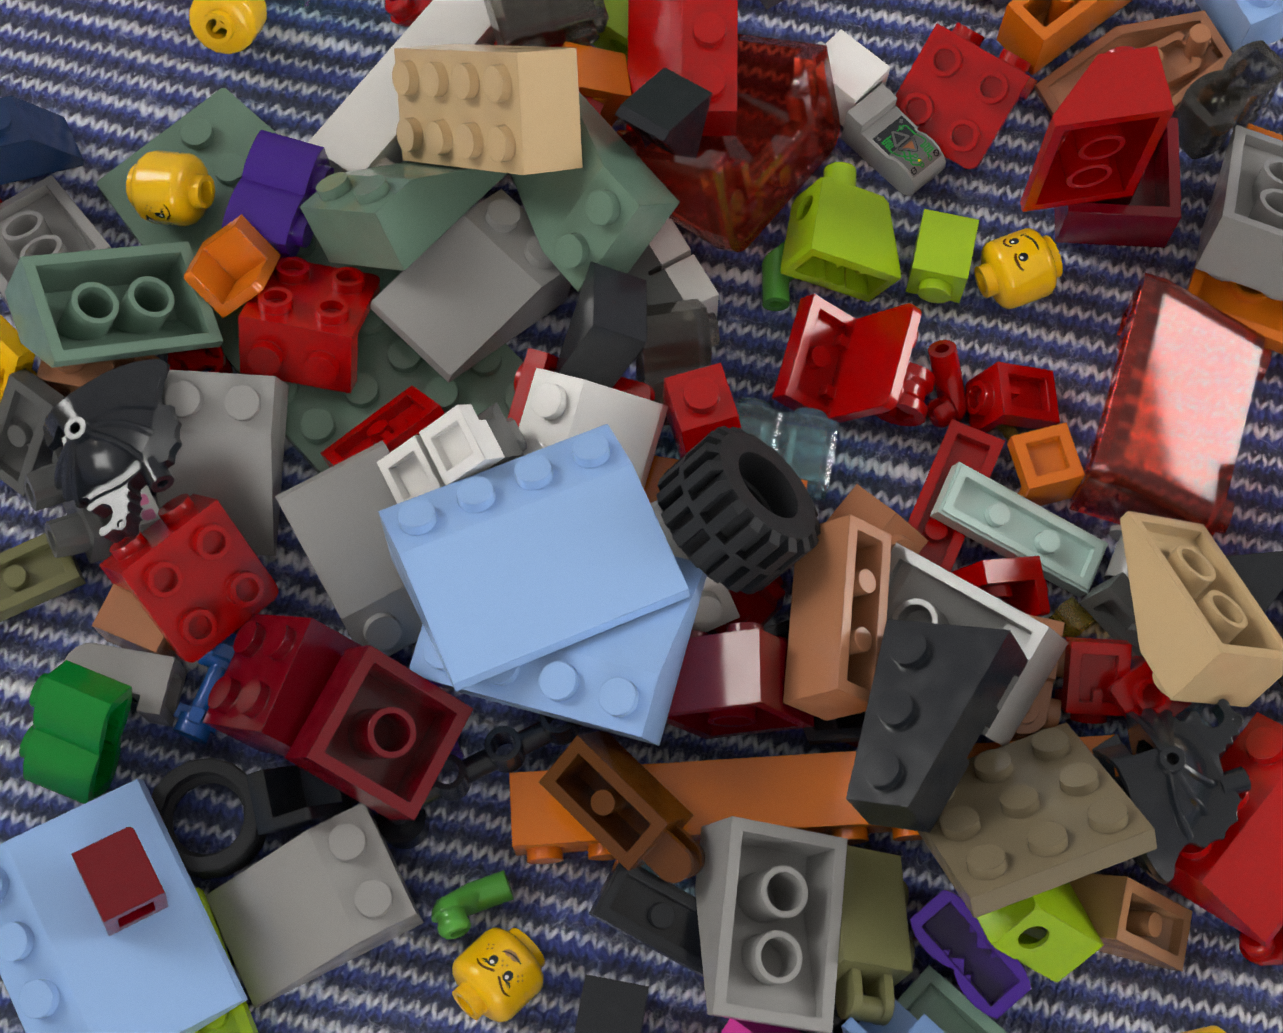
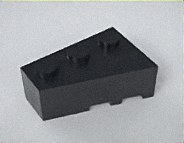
(924, 716)

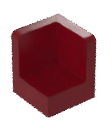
(120, 880)

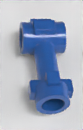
(191, 716)

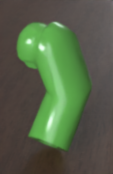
(774, 284)
(453, 909)

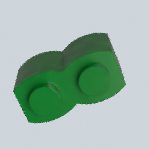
(75, 731)

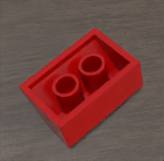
(693, 41)
(1102, 131)
(1244, 871)

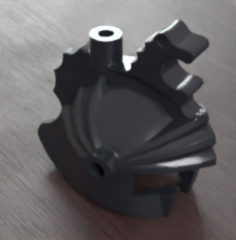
(115, 443)
(1178, 780)

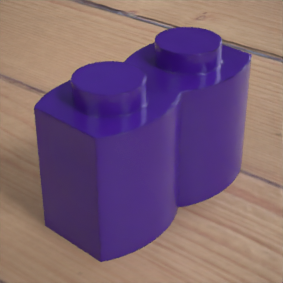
(274, 185)
(957, 940)

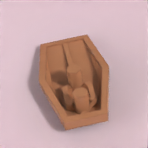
(1185, 42)

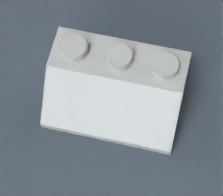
(569, 406)

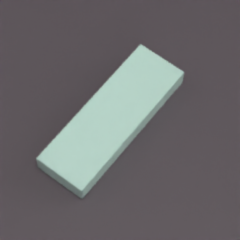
(1018, 528)

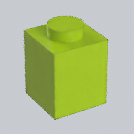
(942, 256)

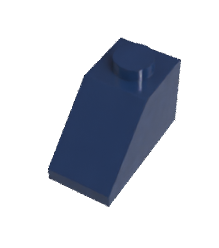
(33, 141)

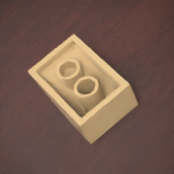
(1196, 615)

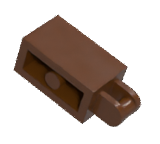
(624, 807)

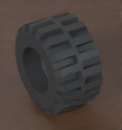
(738, 510)

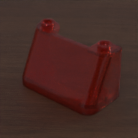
(782, 136)
(1172, 410)

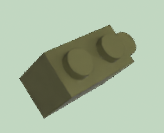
(873, 936)

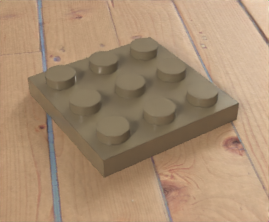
(1034, 821)

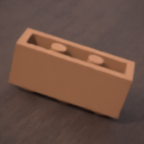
(837, 619)

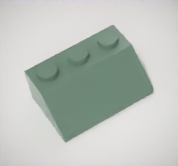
(109, 304)

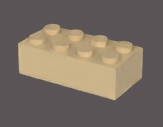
(489, 107)

